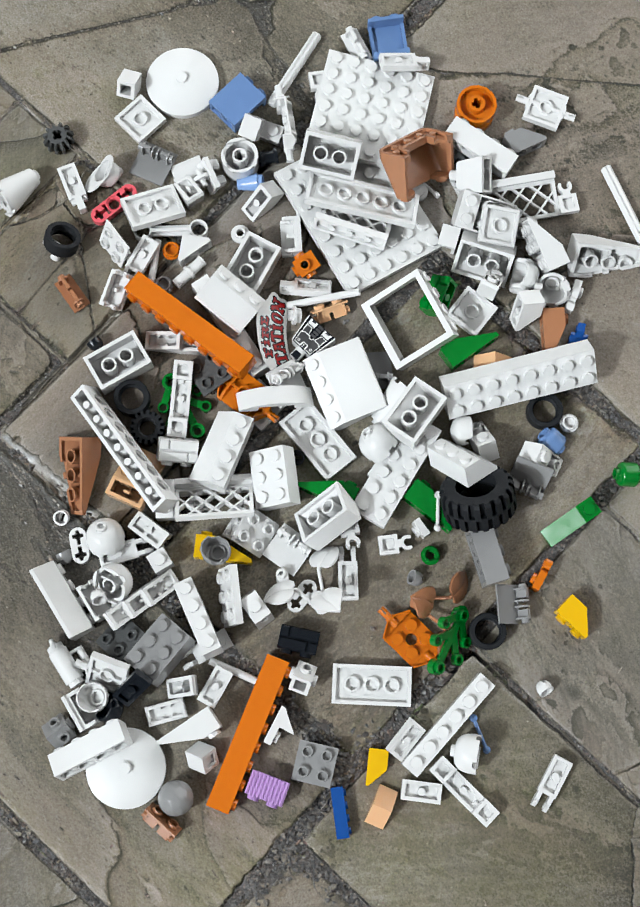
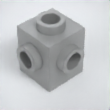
(59, 730)

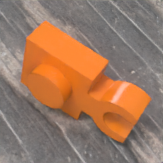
(538, 578)

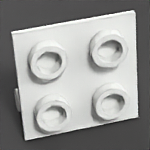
(114, 244)
(286, 374)
(287, 549)

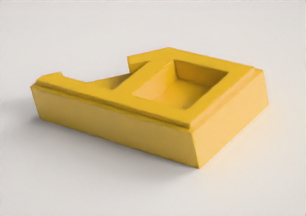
(376, 764)

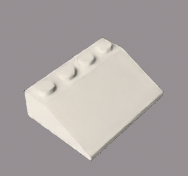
(345, 384)

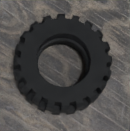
(481, 505)

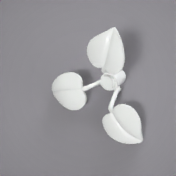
(322, 601)

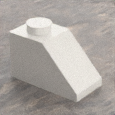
(262, 200)
(526, 308)

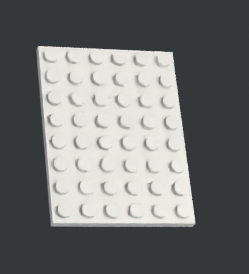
(353, 262)

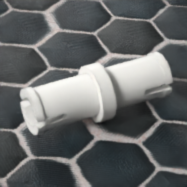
(188, 272)

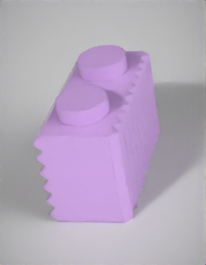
(266, 788)

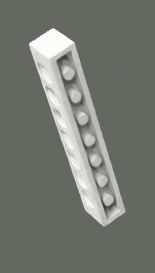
(124, 449)

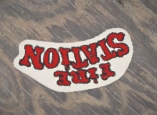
(272, 331)

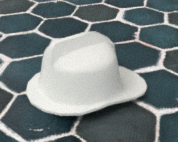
(104, 175)

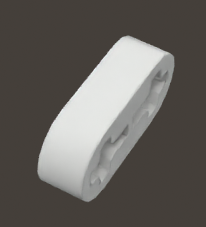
(75, 546)
(303, 602)

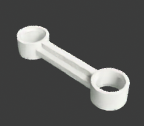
(174, 230)

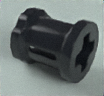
(268, 157)

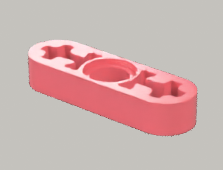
(113, 212)

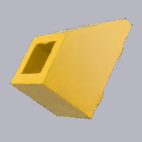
(574, 615)

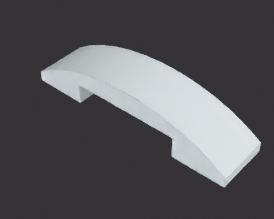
(274, 396)
(180, 398)
(464, 791)

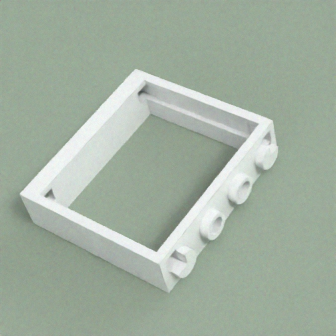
(384, 334)

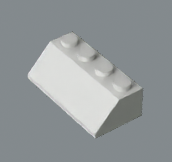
(222, 450)
(62, 599)

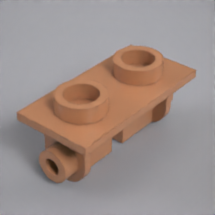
(71, 292)
(168, 827)

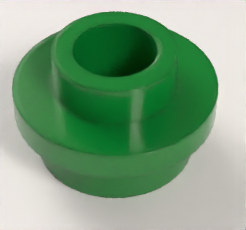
(432, 549)

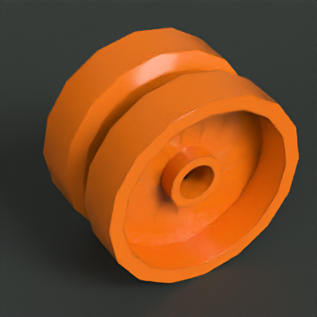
(477, 106)

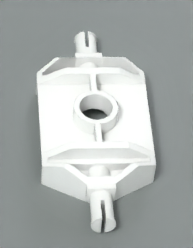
(284, 108)

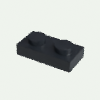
(132, 687)

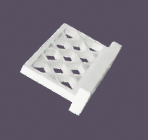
(529, 181)
(351, 230)
(239, 484)

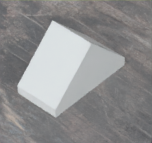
(189, 191)
(191, 247)
(182, 686)

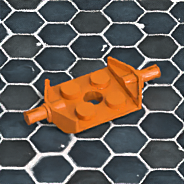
(227, 394)
(395, 633)

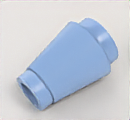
(250, 182)

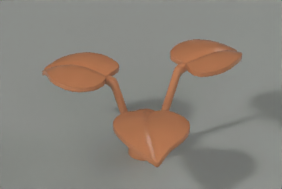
(424, 598)

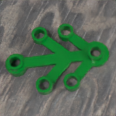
(193, 402)
(458, 617)

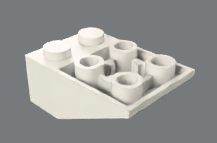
(469, 209)
(543, 247)

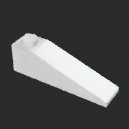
(599, 255)

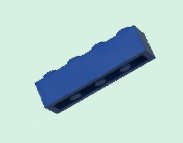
(339, 809)

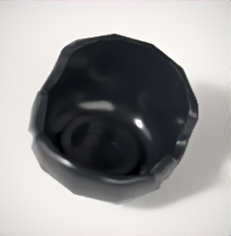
(112, 711)

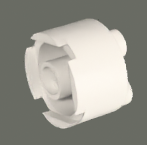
(239, 149)

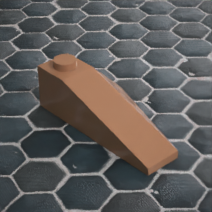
(81, 463)

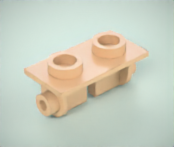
(322, 311)

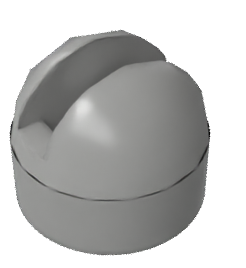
(64, 557)
(415, 578)

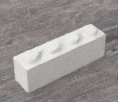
(475, 143)
(198, 618)
(89, 749)

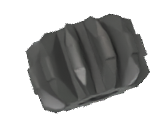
(59, 144)

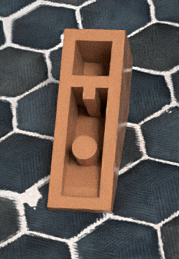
(552, 326)

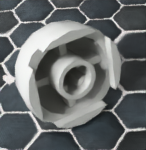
(376, 442)
(105, 537)
(114, 580)
(467, 752)

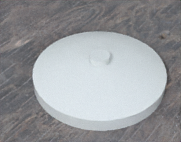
(182, 83)
(130, 775)

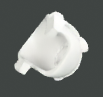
(553, 288)

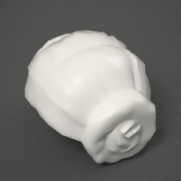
(524, 275)

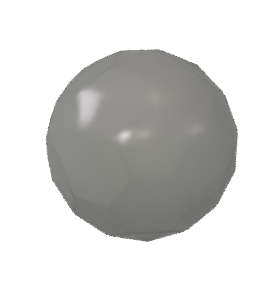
(175, 798)

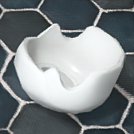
(461, 430)
(92, 697)

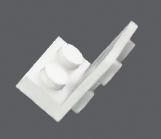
(251, 532)

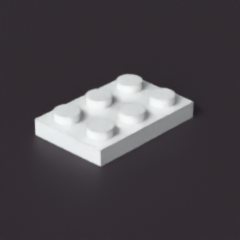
(152, 207)
(230, 596)

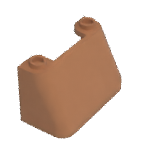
(417, 159)

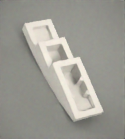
(168, 343)
(141, 599)

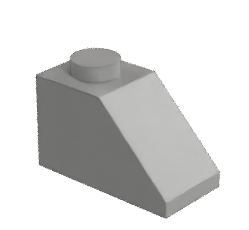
(523, 141)

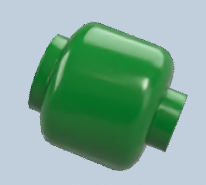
(627, 474)

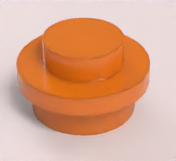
(171, 250)

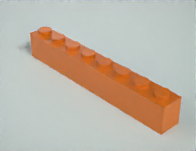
(190, 325)
(248, 733)

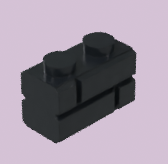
(298, 640)

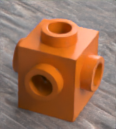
(313, 264)

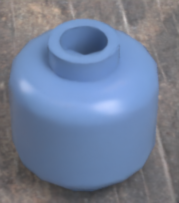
(552, 439)

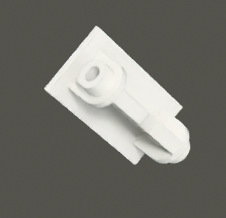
(355, 43)

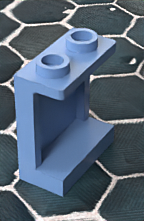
(387, 35)
(237, 99)

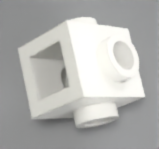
(302, 677)

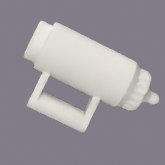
(64, 662)

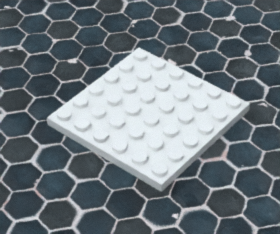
(370, 103)

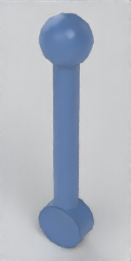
(473, 718)

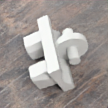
(207, 176)

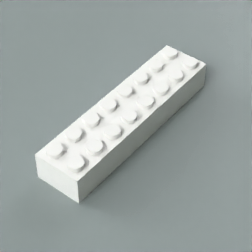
(519, 379)

